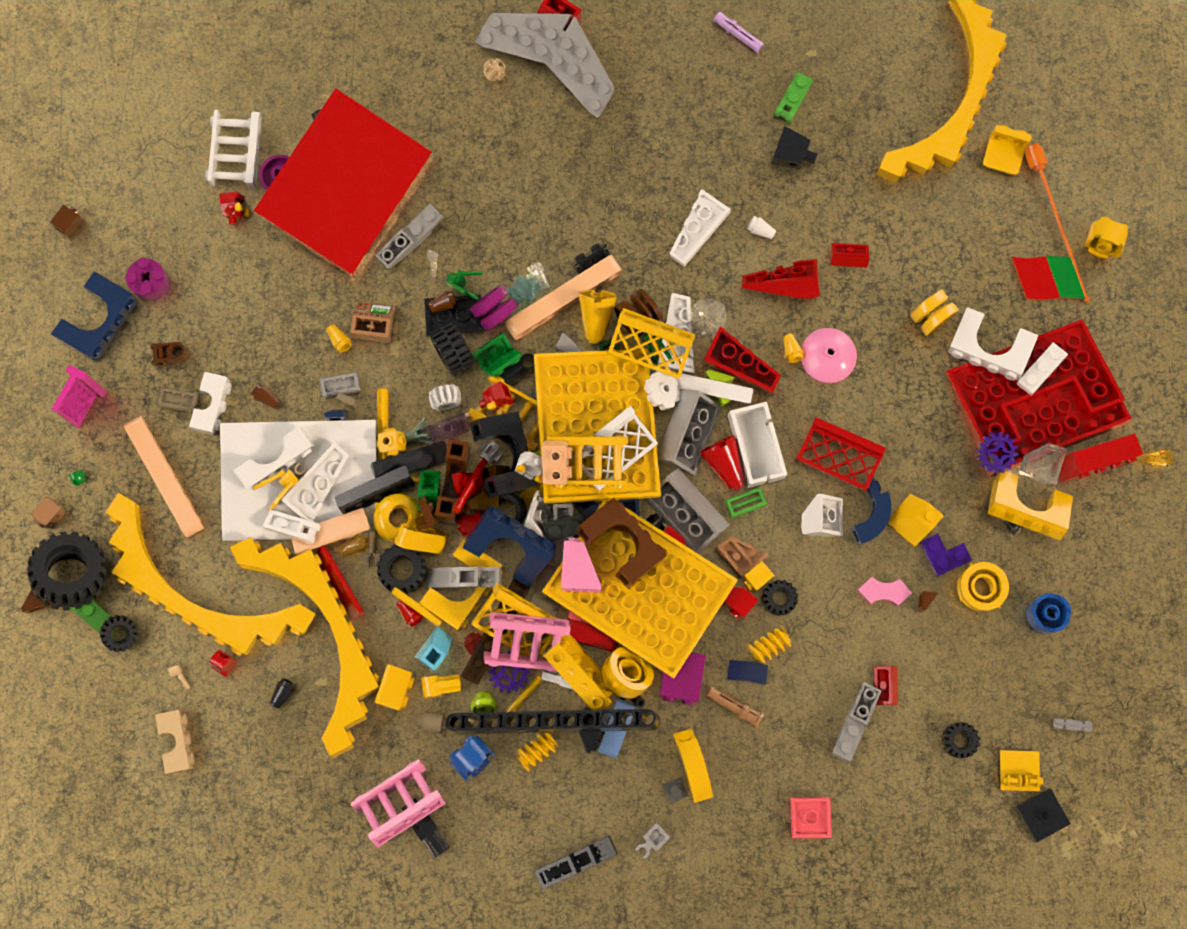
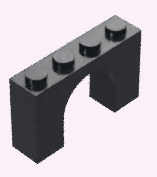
(508, 429)

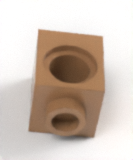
(47, 513)

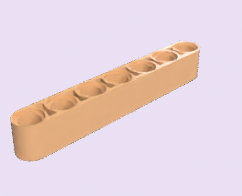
(562, 297)
(163, 476)

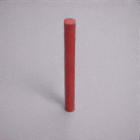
(470, 485)

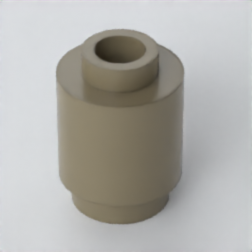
(432, 722)

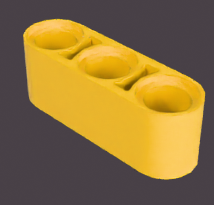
(425, 540)

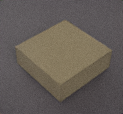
(347, 400)

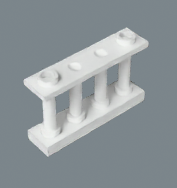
(250, 159)

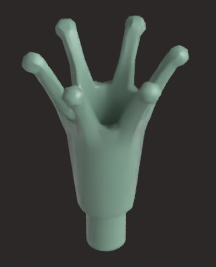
(415, 435)

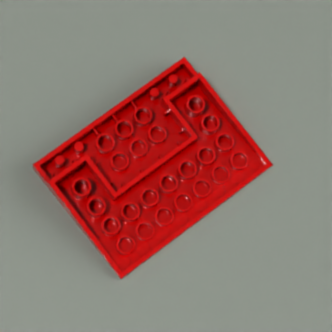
(342, 182)
(1068, 408)

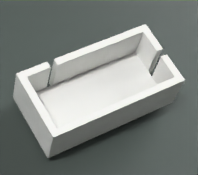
(757, 444)

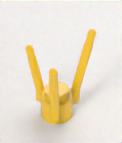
(287, 480)

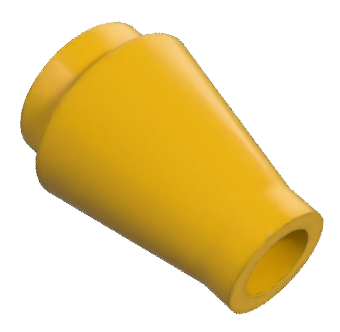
(340, 340)
(792, 349)

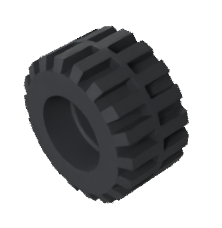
(452, 348)
(393, 554)

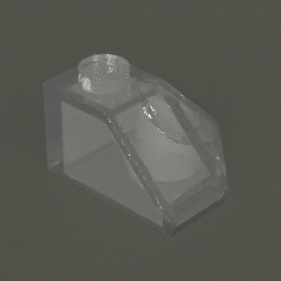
(1043, 464)

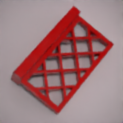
(845, 438)

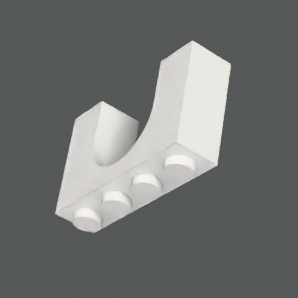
(1009, 364)

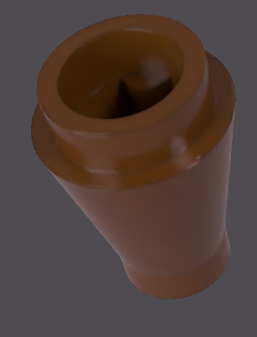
(443, 302)
(264, 395)

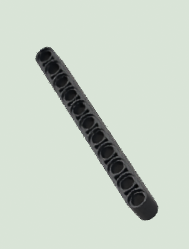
(560, 724)

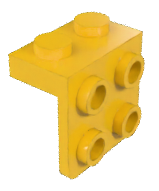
(1006, 149)

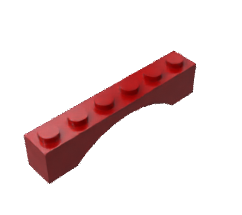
(739, 599)

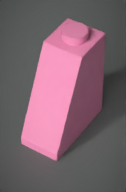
(578, 569)

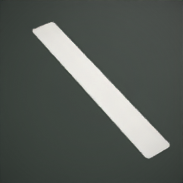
(714, 387)

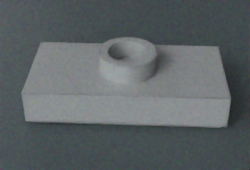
(343, 383)

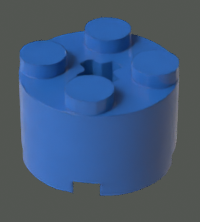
(1057, 620)
(471, 757)

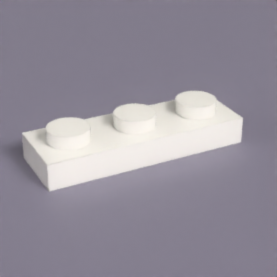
(1042, 369)

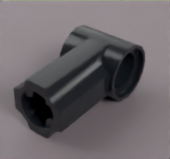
(517, 371)

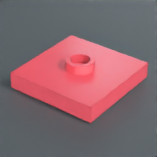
(810, 817)

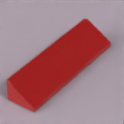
(341, 586)

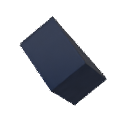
(747, 672)

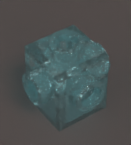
(523, 288)

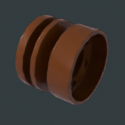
(641, 304)

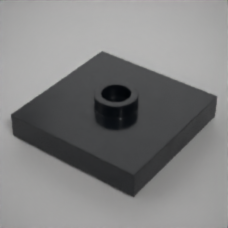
(1043, 815)

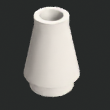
(761, 228)

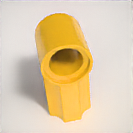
(436, 685)

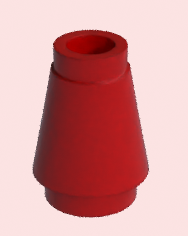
(409, 615)

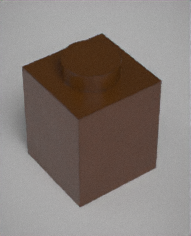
(67, 220)

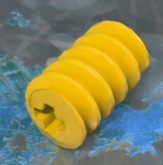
(770, 644)
(536, 750)

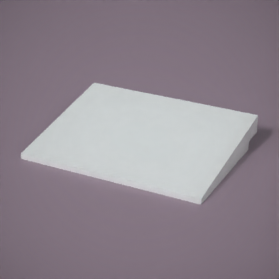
(247, 510)

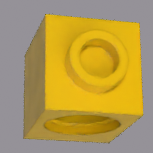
(757, 577)

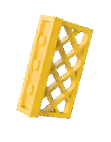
(658, 329)
(516, 603)

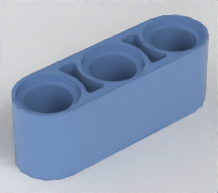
(613, 740)

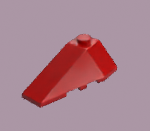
(793, 281)

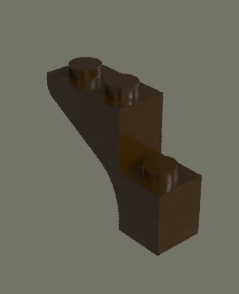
(480, 501)

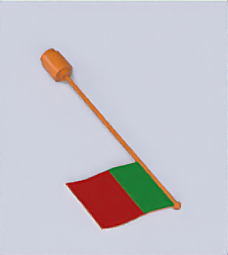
(1048, 275)

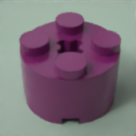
(143, 270)

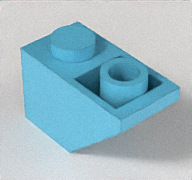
(434, 649)

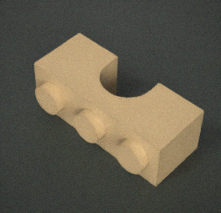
(180, 757)

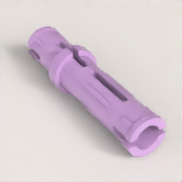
(733, 28)

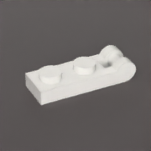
(291, 526)

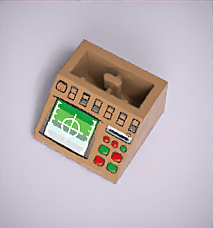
(372, 322)

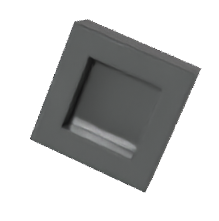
(675, 790)

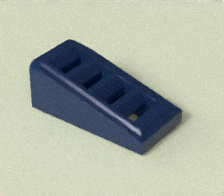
(336, 415)

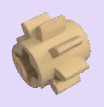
(494, 69)

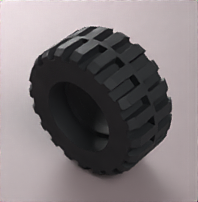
(61, 548)

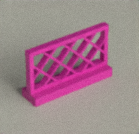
(77, 396)

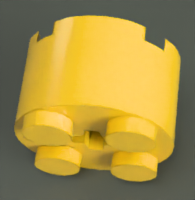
(1106, 238)

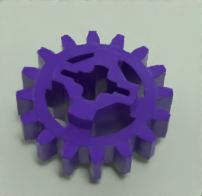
(996, 460)
(513, 684)

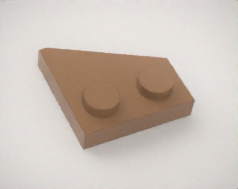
(740, 555)

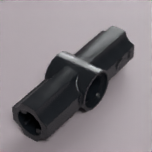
(428, 832)

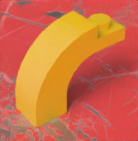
(694, 765)

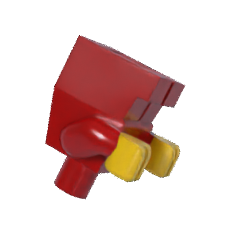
(231, 206)
(496, 397)

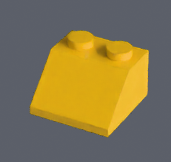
(394, 688)

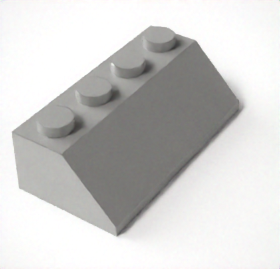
(688, 431)
(688, 511)

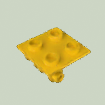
(1020, 771)

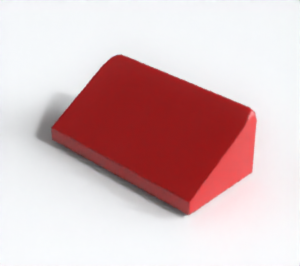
(849, 255)
(887, 681)

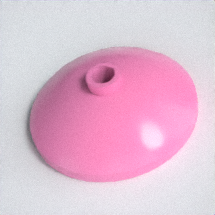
(827, 367)

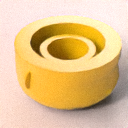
(383, 509)
(995, 578)
(627, 673)

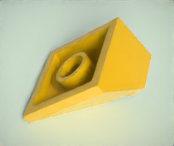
(914, 519)

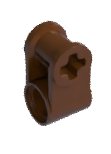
(165, 353)

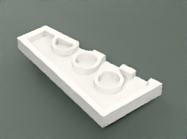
(699, 226)
(679, 316)
(310, 492)

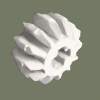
(445, 397)

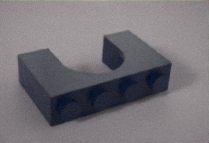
(92, 342)
(496, 525)

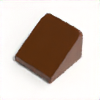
(925, 600)

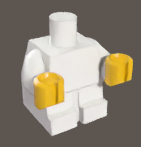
(530, 466)

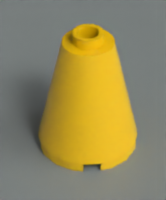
(596, 313)

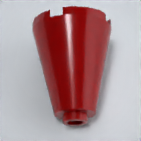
(726, 462)

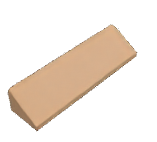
(335, 529)

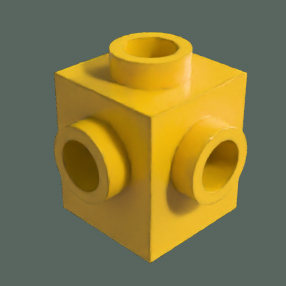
(391, 442)

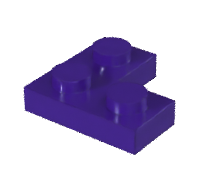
(942, 559)

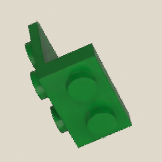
(496, 355)

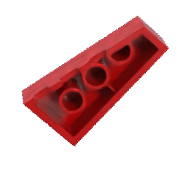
(735, 360)
(1099, 457)

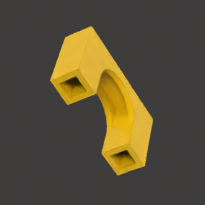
(1007, 506)
(453, 612)

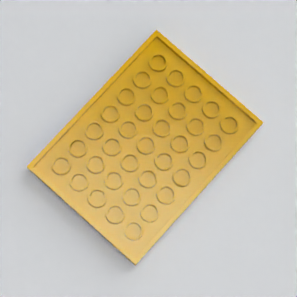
(582, 395)
(663, 611)

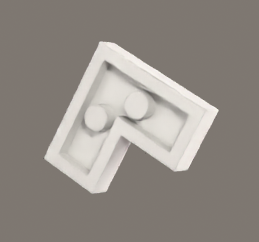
(555, 678)

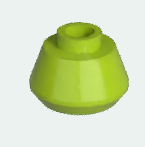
(483, 702)

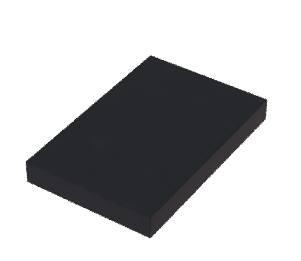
(459, 316)

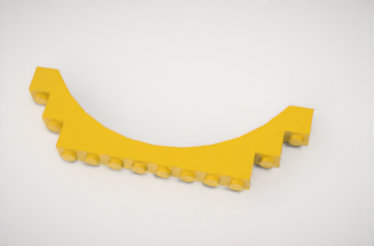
(945, 143)
(139, 570)
(355, 675)

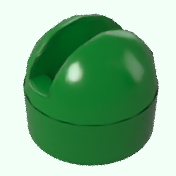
(77, 477)

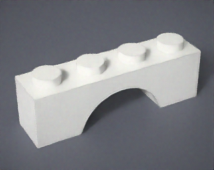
(295, 445)

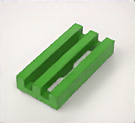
(730, 508)

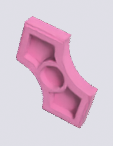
(894, 592)

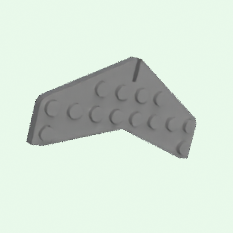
(564, 52)

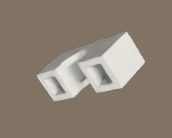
(208, 420)

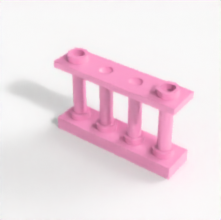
(519, 624)
(407, 818)

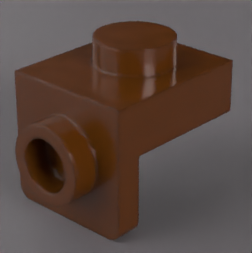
(428, 518)

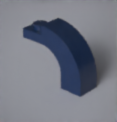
(879, 517)

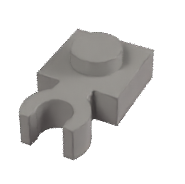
(655, 839)

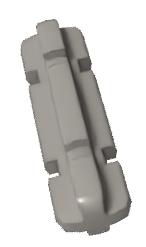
(1074, 725)

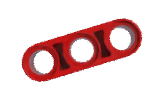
(589, 635)

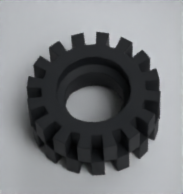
(791, 597)
(126, 643)
(969, 731)

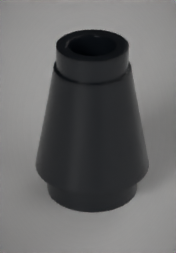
(282, 691)

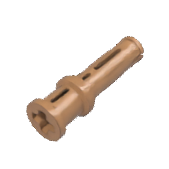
(743, 711)

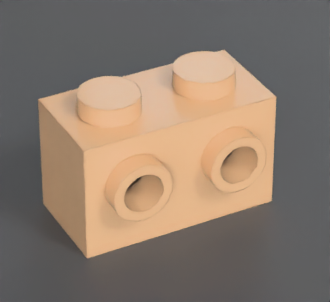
(555, 462)

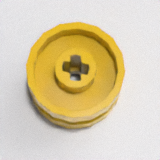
(934, 313)

